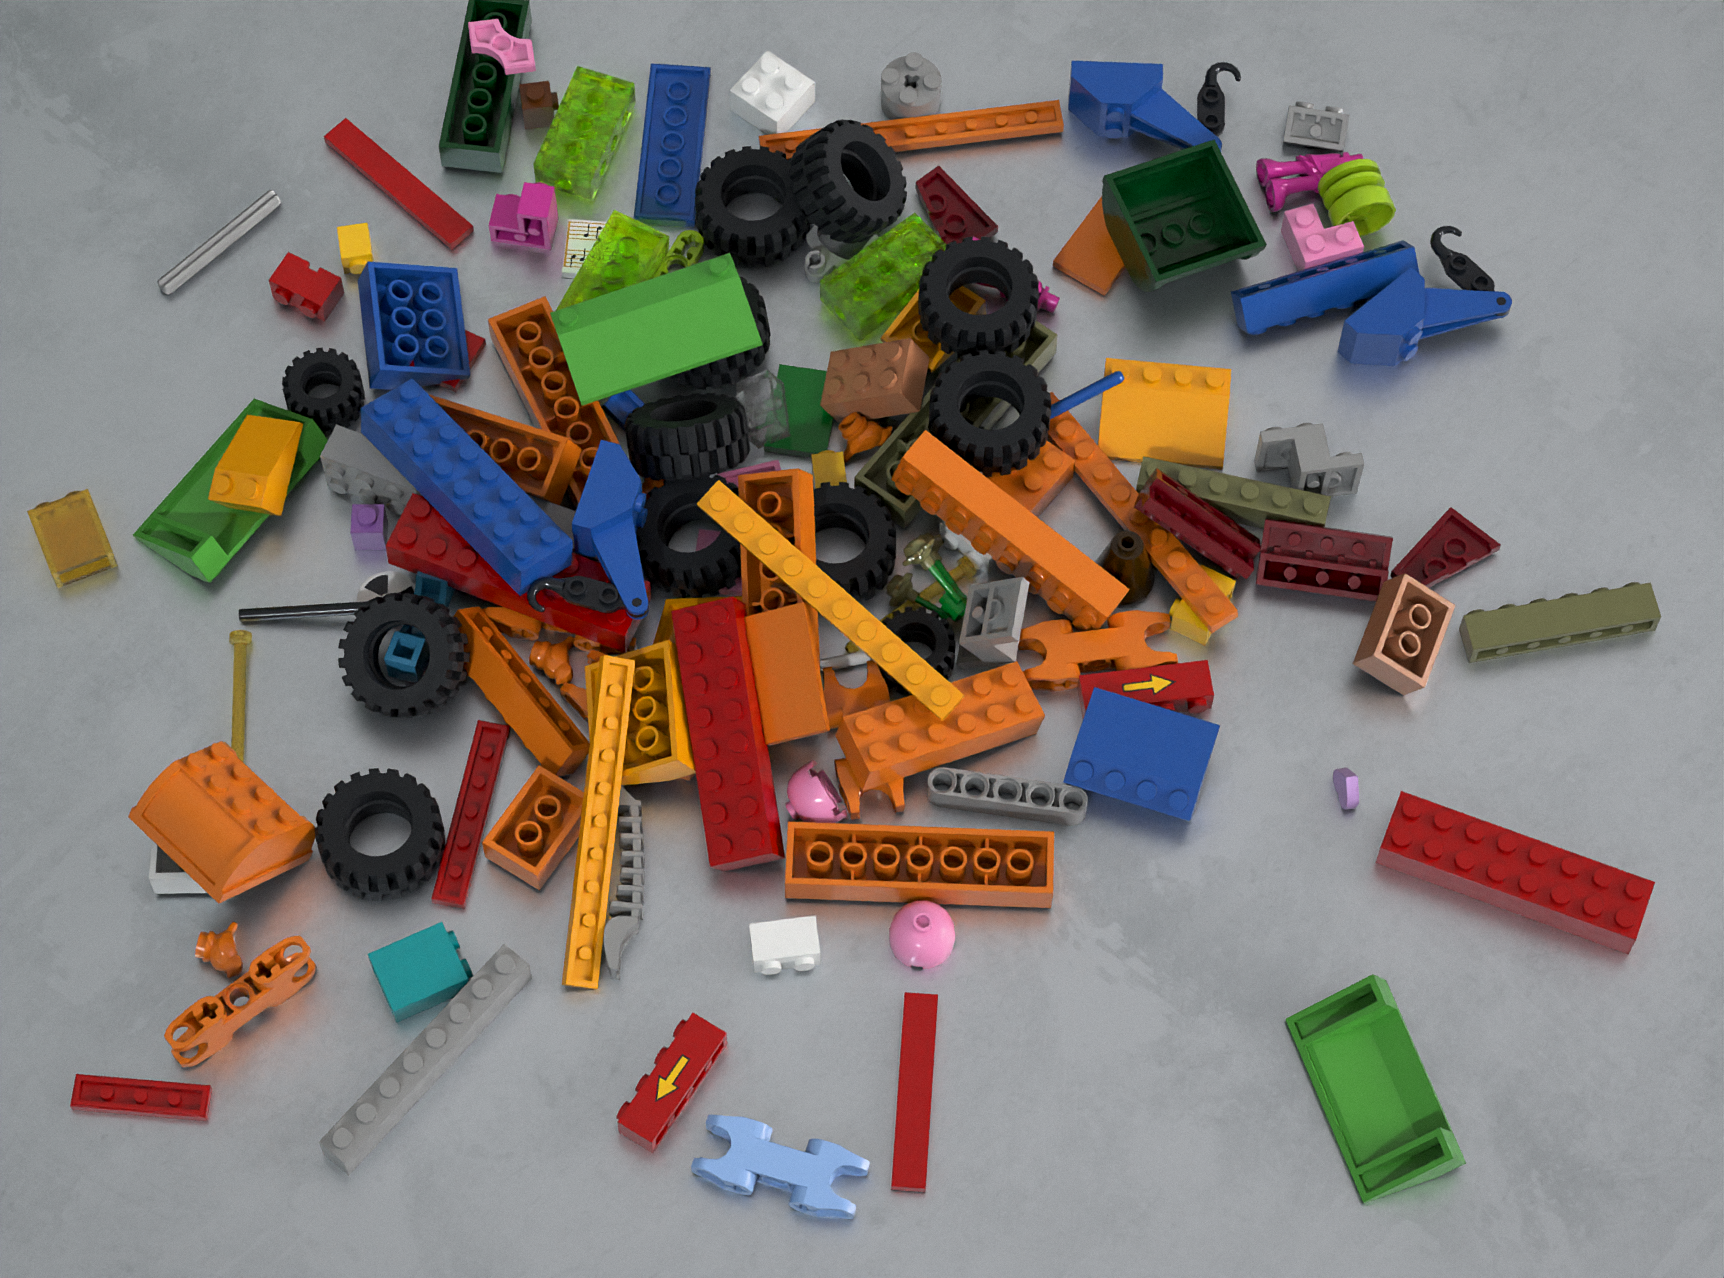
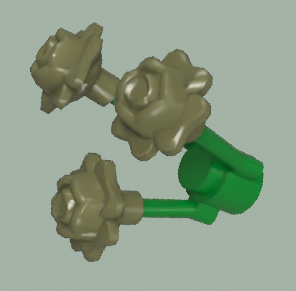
(925, 552)

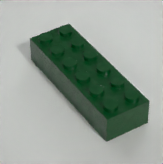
(482, 94)

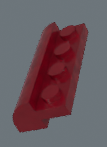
(1198, 524)
(1323, 560)

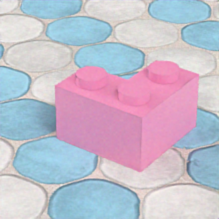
(1314, 245)

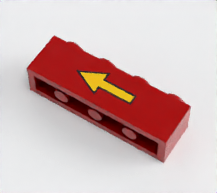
(1171, 686)
(672, 1082)

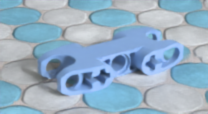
(761, 1161)

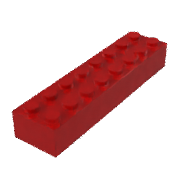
(432, 546)
(727, 735)
(1515, 872)

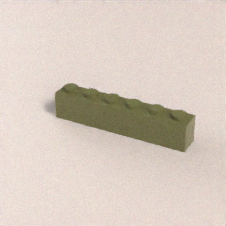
(1242, 498)
(1559, 622)

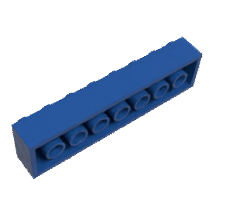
(466, 486)

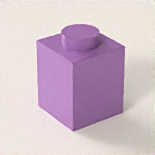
(369, 526)

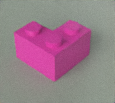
(525, 219)

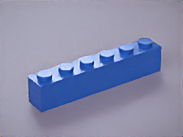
(1321, 288)

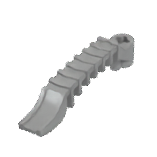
(625, 914)

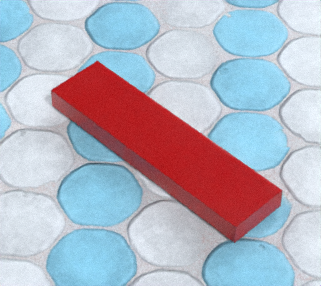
(141, 1097)

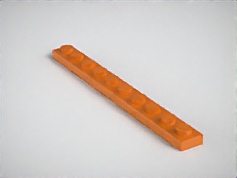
(947, 128)
(1161, 545)

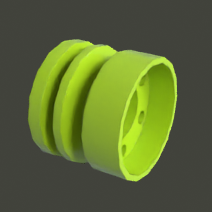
(1357, 194)

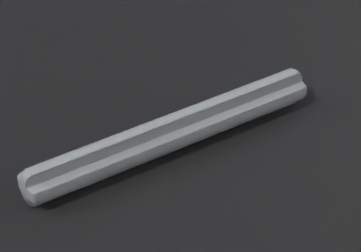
(219, 242)

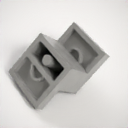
(1308, 460)
(992, 623)

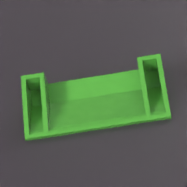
(656, 329)
(202, 533)
(1375, 1089)

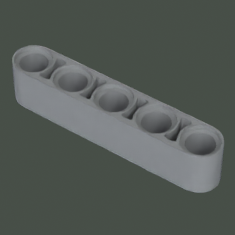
(1020, 807)

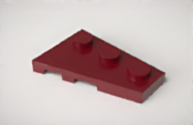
(951, 209)
(1446, 550)

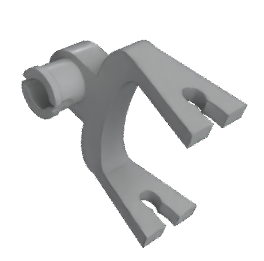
(825, 258)

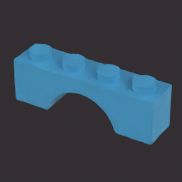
(408, 647)

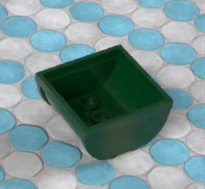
(1178, 216)

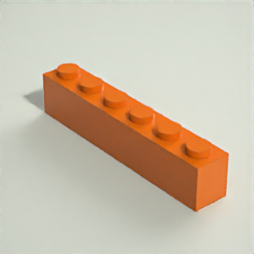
(520, 696)

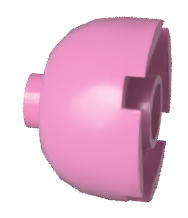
(813, 796)
(922, 934)

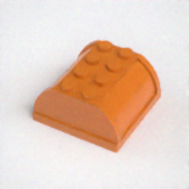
(222, 823)

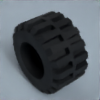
(321, 369)
(926, 629)

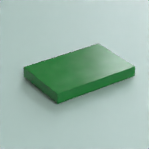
(807, 419)

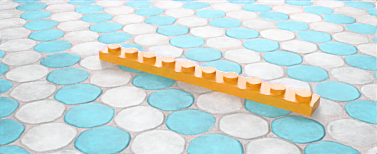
(830, 600)
(598, 823)

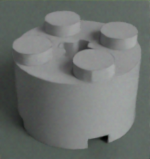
(910, 87)

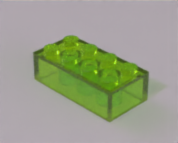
(620, 257)

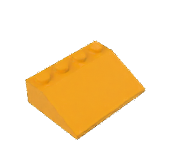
(1165, 413)
(658, 727)

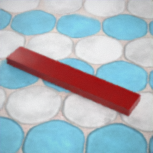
(399, 183)
(471, 814)
(914, 1092)

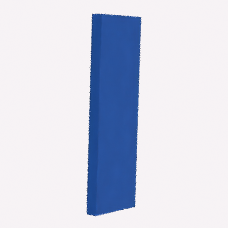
(672, 145)

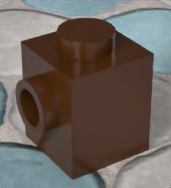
(538, 104)

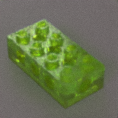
(585, 133)
(880, 277)

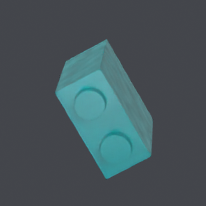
(420, 971)

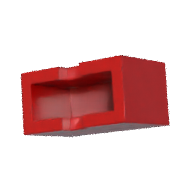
(304, 288)

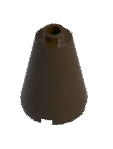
(1128, 563)

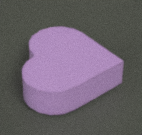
(1347, 787)

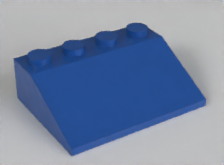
(412, 316)
(1142, 754)

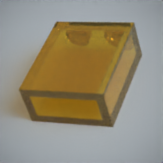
(72, 538)

